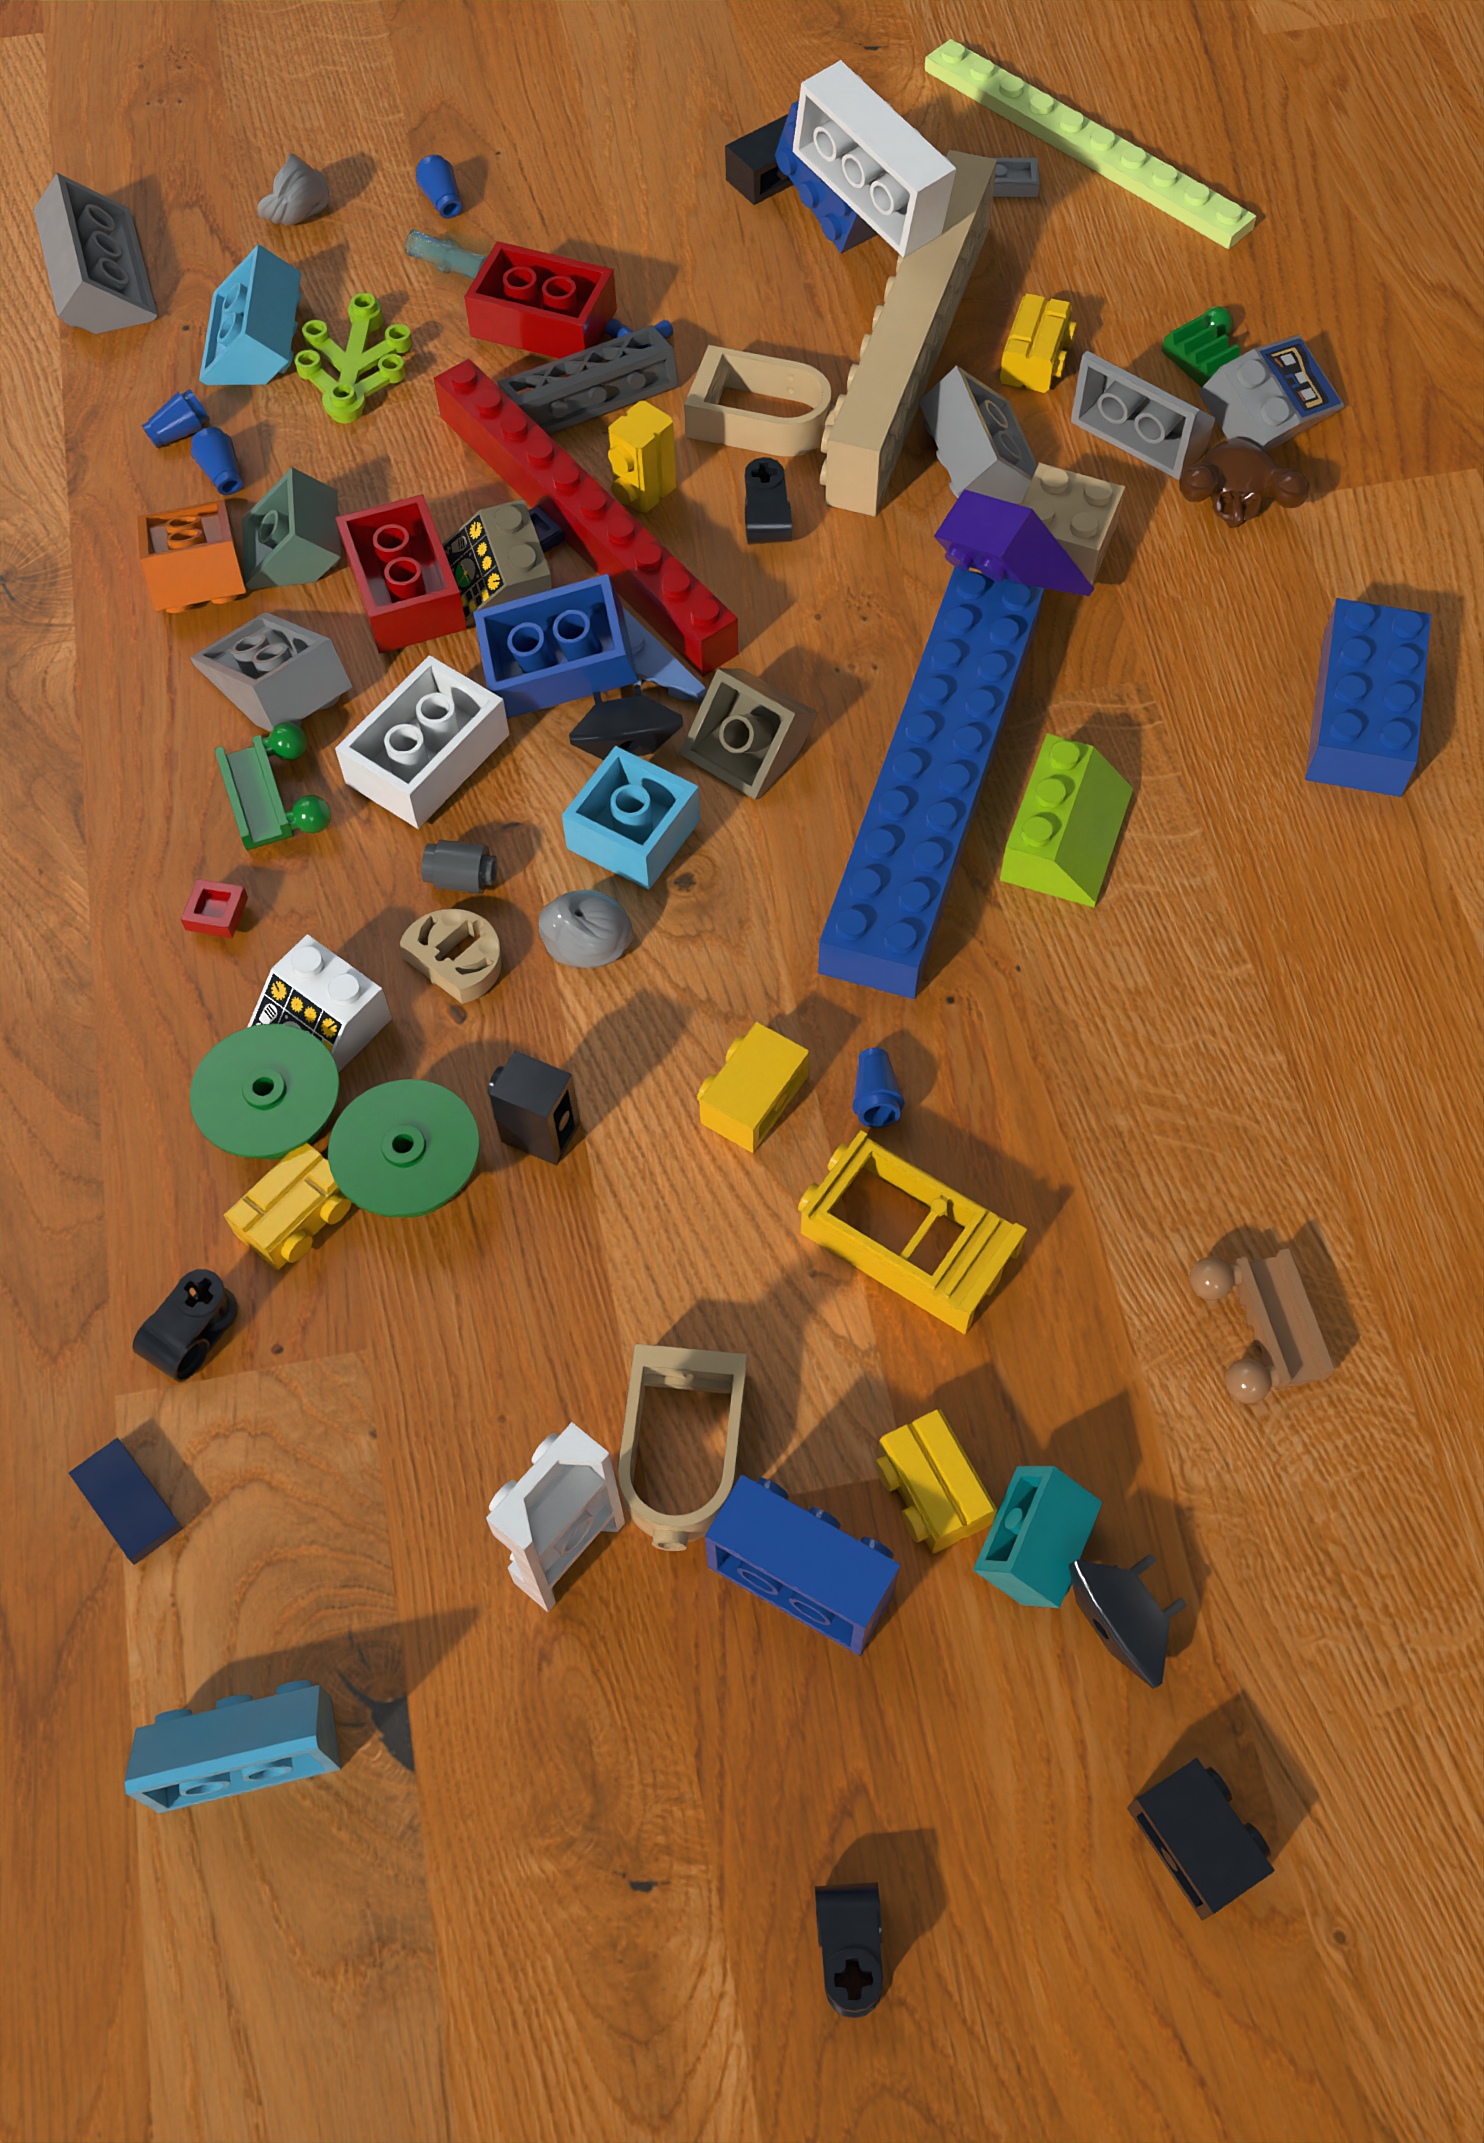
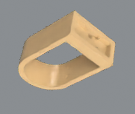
(750, 429)
(689, 1371)

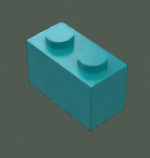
(1037, 1536)

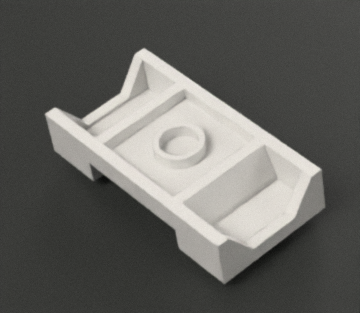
(555, 1510)

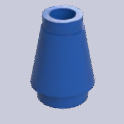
(438, 183)
(176, 419)
(217, 458)
(876, 1091)

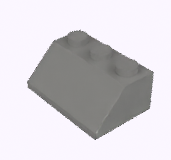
(1139, 417)
(978, 438)

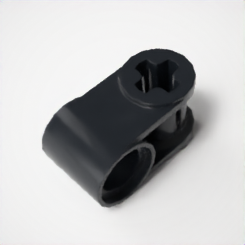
(766, 503)
(186, 1327)
(850, 1937)

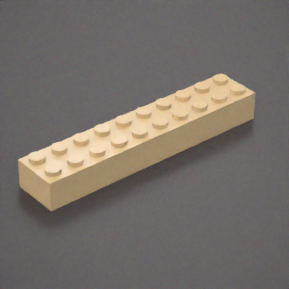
(905, 346)

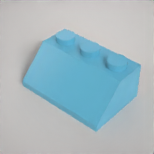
(252, 322)
(233, 1748)

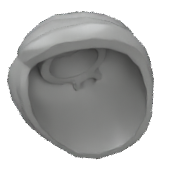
(296, 194)
(585, 929)

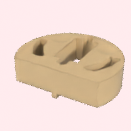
(472, 970)

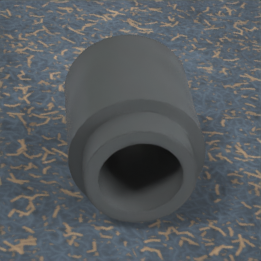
(458, 866)

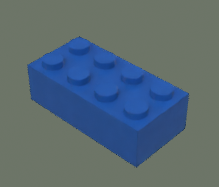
(1369, 697)

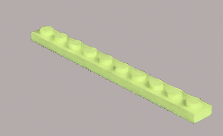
(1091, 144)

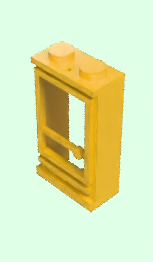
(968, 1269)

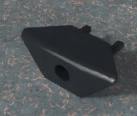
(629, 723)
(1125, 1615)

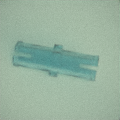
(444, 254)

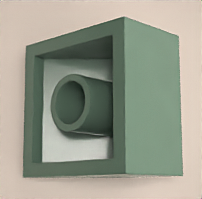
(291, 533)

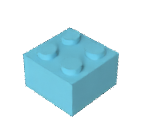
(631, 817)

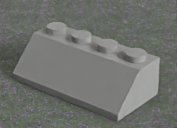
(92, 258)

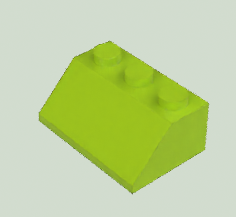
(1067, 823)

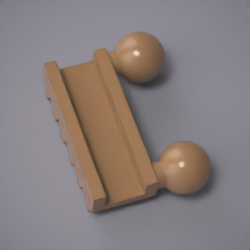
(1281, 1323)

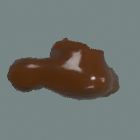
(1238, 477)

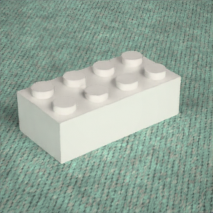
(873, 158)

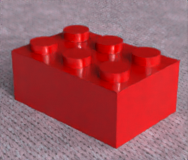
(540, 301)
(401, 573)

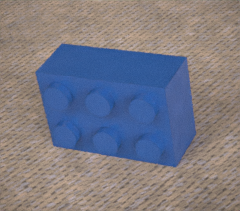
(836, 217)
(556, 646)
(802, 1562)

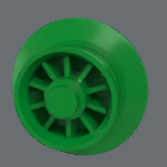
(264, 1091)
(404, 1148)

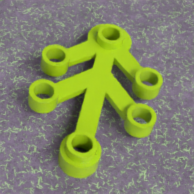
(346, 398)

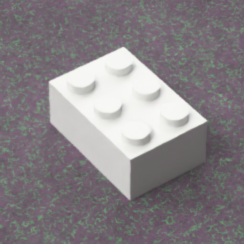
(423, 741)

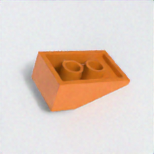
(189, 556)

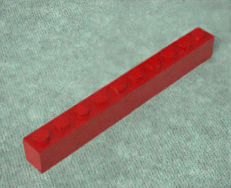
(590, 517)

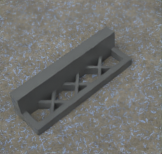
(595, 386)

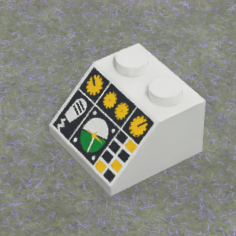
(323, 997)

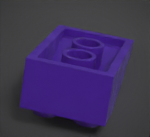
(1007, 544)

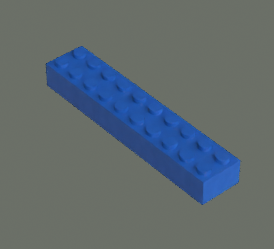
(930, 785)

